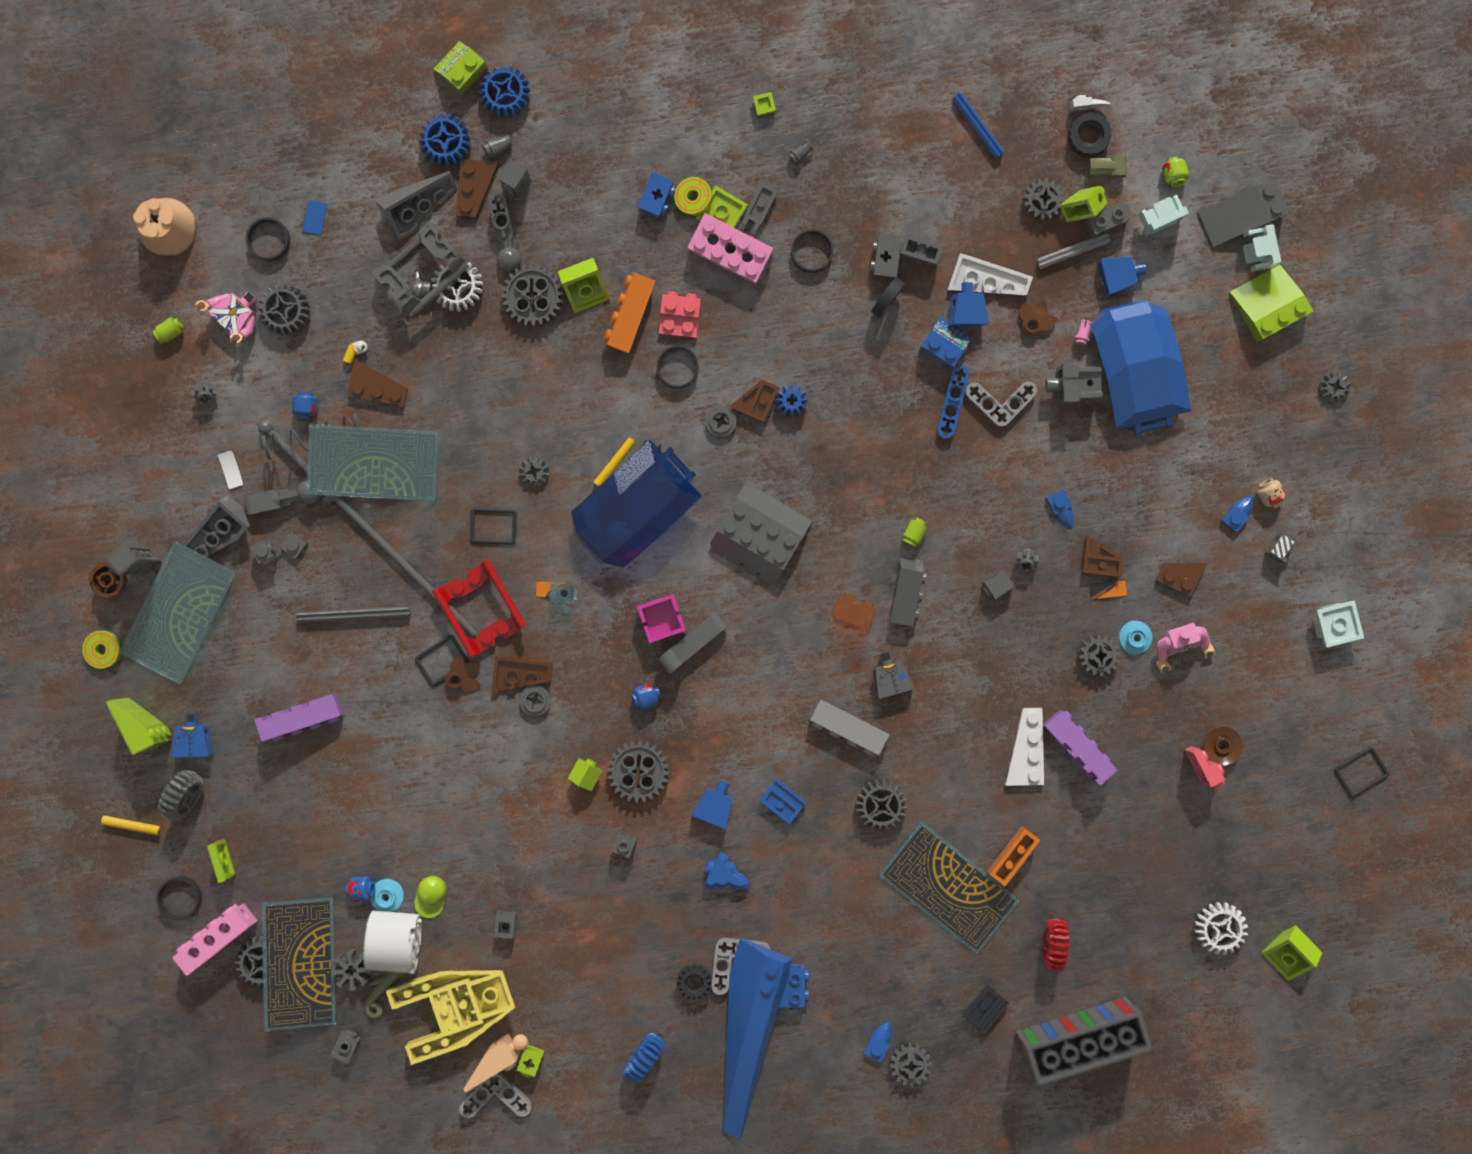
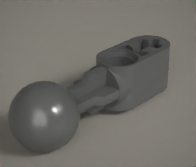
(508, 257)
(277, 499)

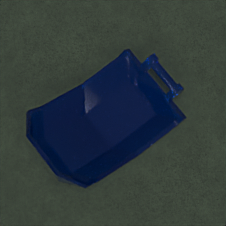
(634, 506)

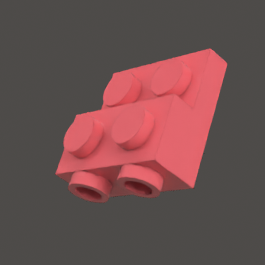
(679, 315)
(1207, 771)

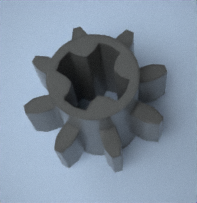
(204, 393)
(1027, 560)

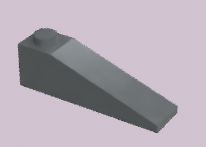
(412, 204)

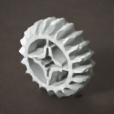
(458, 302)
(1212, 944)

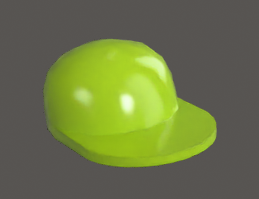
(430, 897)

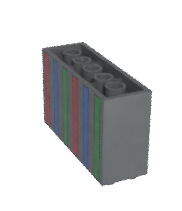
(1083, 1040)

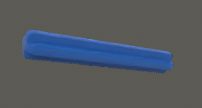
(978, 125)

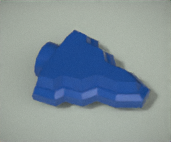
(723, 874)

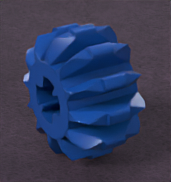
(786, 396)

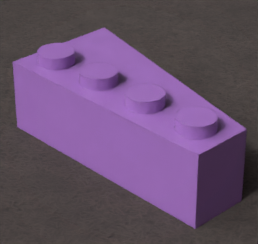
(299, 717)
(1079, 747)

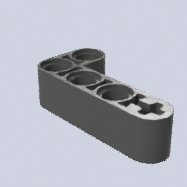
(692, 642)

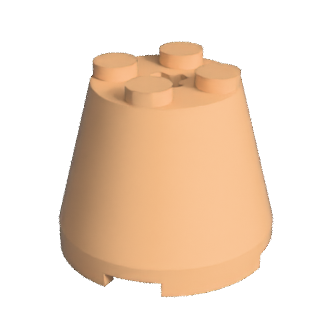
(171, 232)

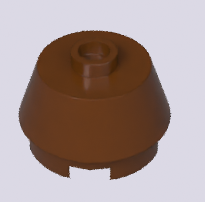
(106, 582)

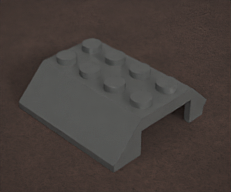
(760, 534)

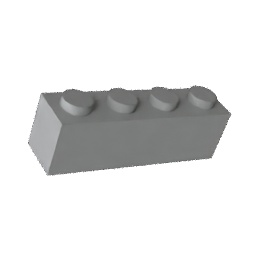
(848, 726)

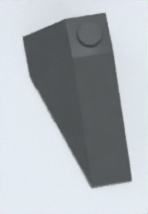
(219, 528)

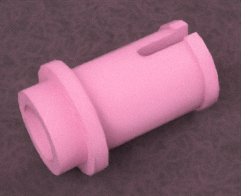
(1083, 333)

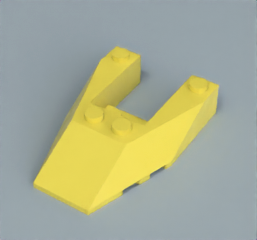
(462, 1003)

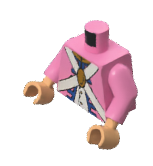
(232, 314)
(1181, 640)

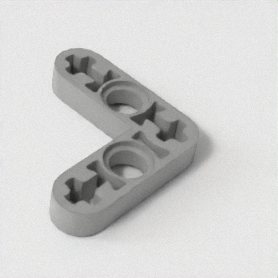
(1005, 407)
(727, 957)
(498, 1089)

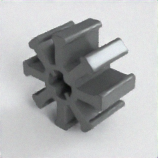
(346, 964)

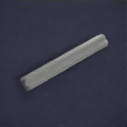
(1073, 250)

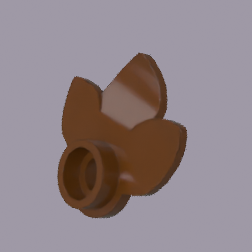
(1036, 315)
(465, 674)

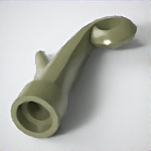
(382, 984)

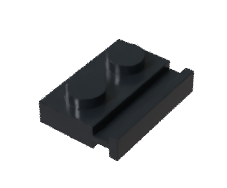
(986, 1008)

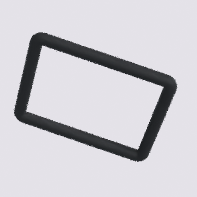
(493, 541)
(432, 648)
(1370, 784)

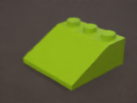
(1270, 302)
(138, 726)

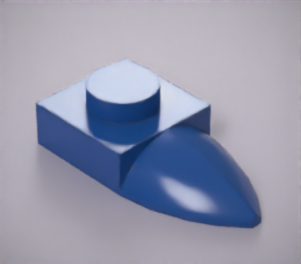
(1061, 508)
(1238, 514)
(879, 1042)

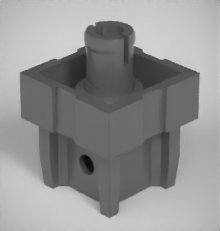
(1072, 384)

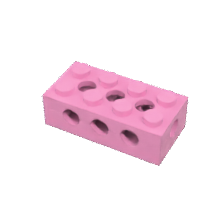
(727, 236)
(211, 941)

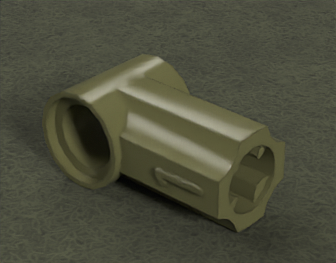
(1113, 167)

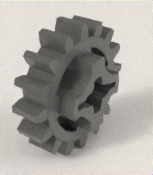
(1051, 199)
(1099, 647)
(902, 1064)

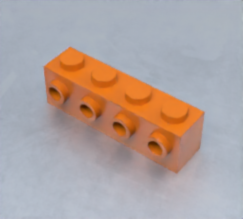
(629, 312)

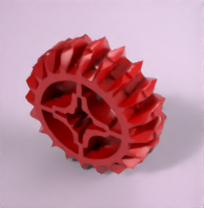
(1055, 945)

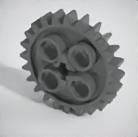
(548, 294)
(620, 770)

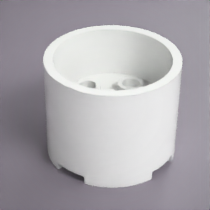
(392, 942)

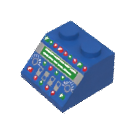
(945, 343)

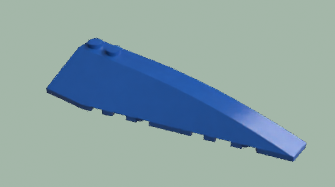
(753, 1004)

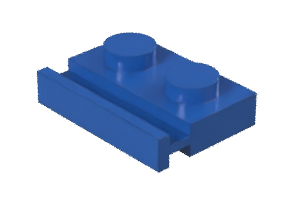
(782, 801)

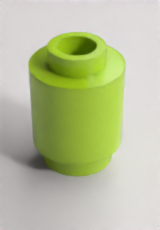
(168, 330)
(915, 532)

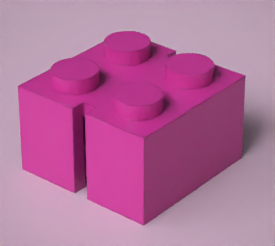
(661, 618)

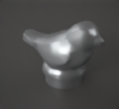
(420, 288)

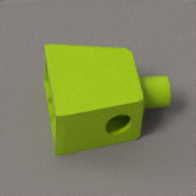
(1089, 202)

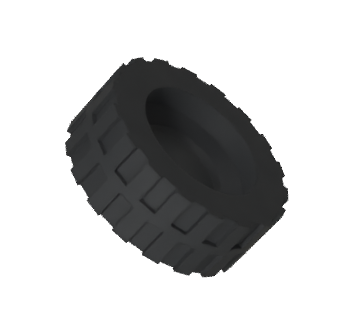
(1102, 127)

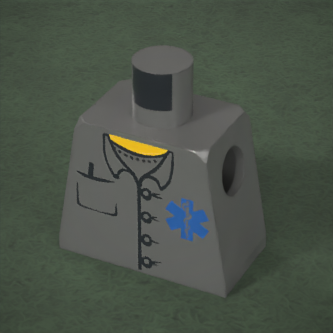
(891, 677)

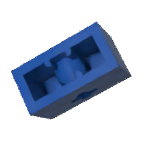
(655, 185)

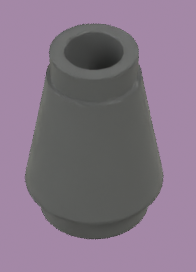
(497, 146)

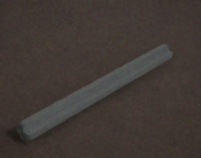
(354, 614)

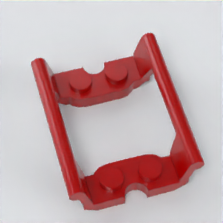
(487, 636)

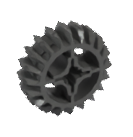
(268, 312)
(181, 795)
(887, 798)
(254, 957)

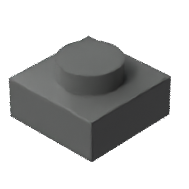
(294, 545)

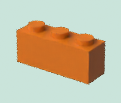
(1013, 856)

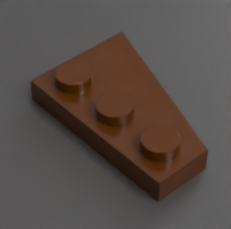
(473, 184)
(375, 387)
(518, 672)

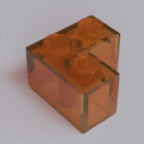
(854, 611)

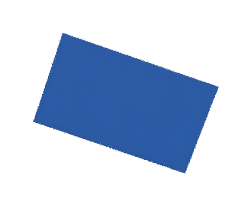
(314, 217)

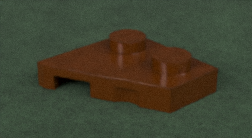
(757, 400)
(1100, 560)
(1181, 576)

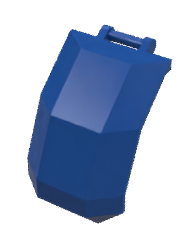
(1141, 365)

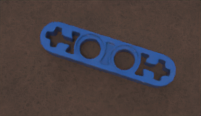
(949, 401)

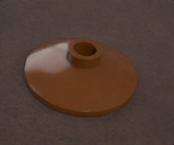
(1232, 745)

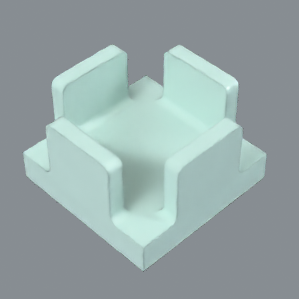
(1162, 215)
(1262, 249)
(1338, 624)

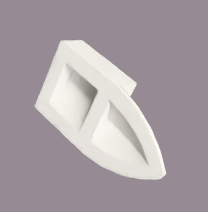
(1085, 103)

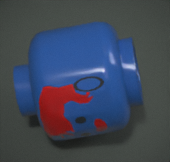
(304, 405)
(645, 696)
(360, 889)

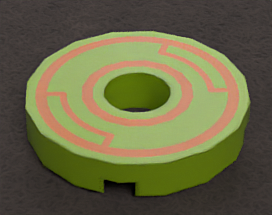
(688, 186)
(91, 652)

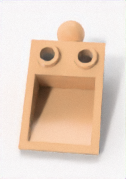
(499, 1056)

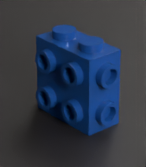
(794, 991)

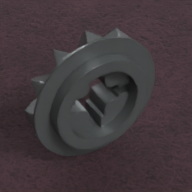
(1327, 391)
(729, 418)
(542, 475)
(539, 708)

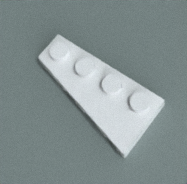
(988, 277)
(1027, 756)

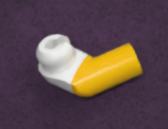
(354, 349)

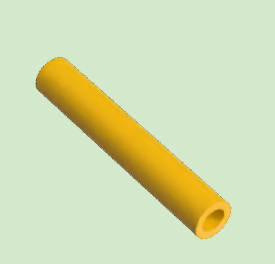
(614, 462)
(131, 825)

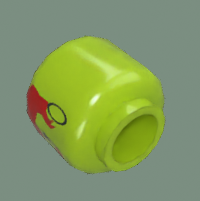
(1175, 172)

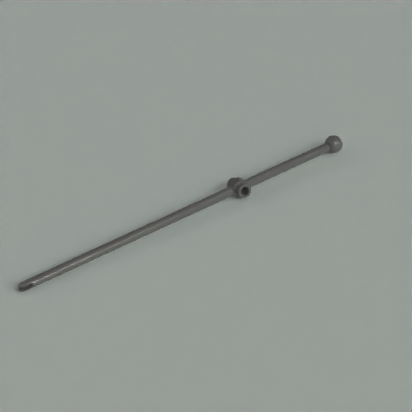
(266, 428)

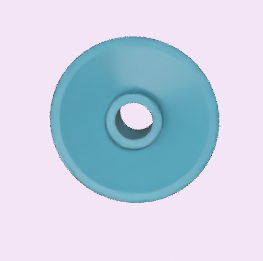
(1127, 634)
(395, 894)

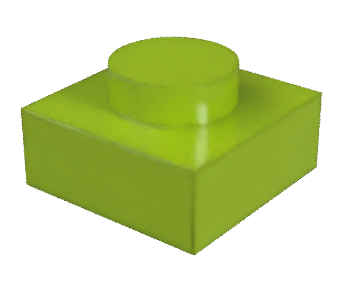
(764, 104)

